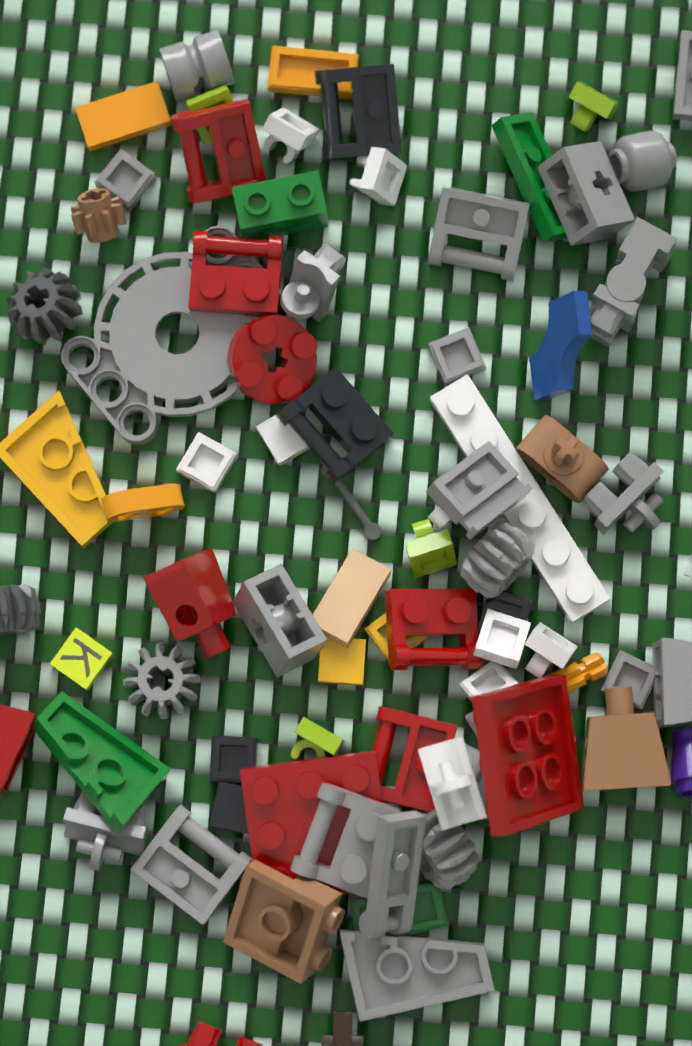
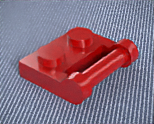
(233, 146)
(235, 288)
(431, 614)
(411, 784)

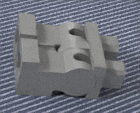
(618, 300)

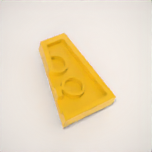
(57, 469)

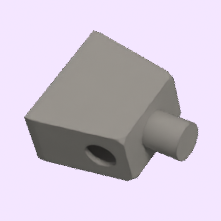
(672, 682)

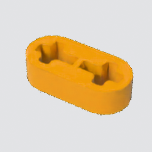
(143, 502)

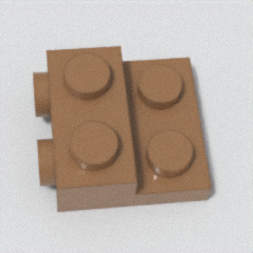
(284, 921)

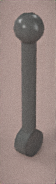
(371, 530)

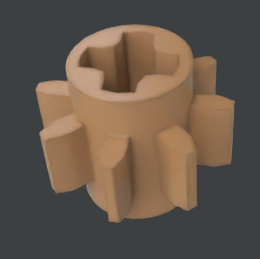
(98, 215)

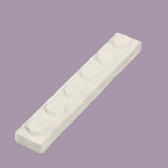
(555, 551)

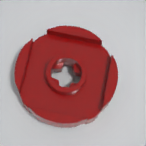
(297, 354)

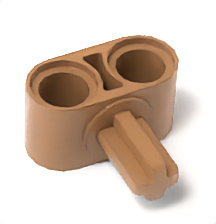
(562, 458)

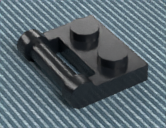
(373, 110)
(344, 416)

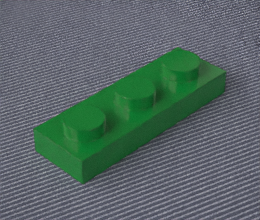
(525, 151)

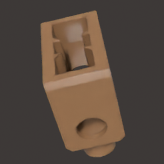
(623, 747)

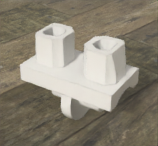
(452, 782)

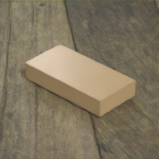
(350, 597)

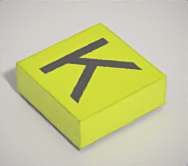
(81, 659)

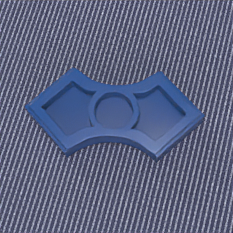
(556, 358)

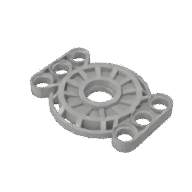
(138, 360)

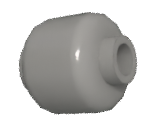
(642, 160)

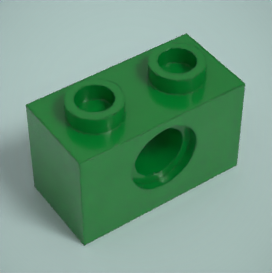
(281, 206)

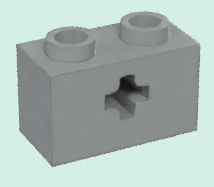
(586, 193)
(279, 620)

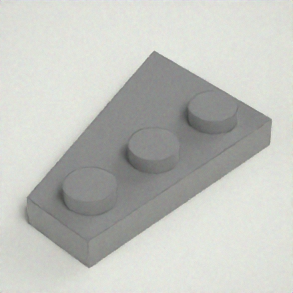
(412, 972)

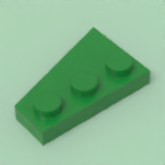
(100, 760)

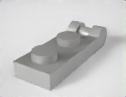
(394, 874)

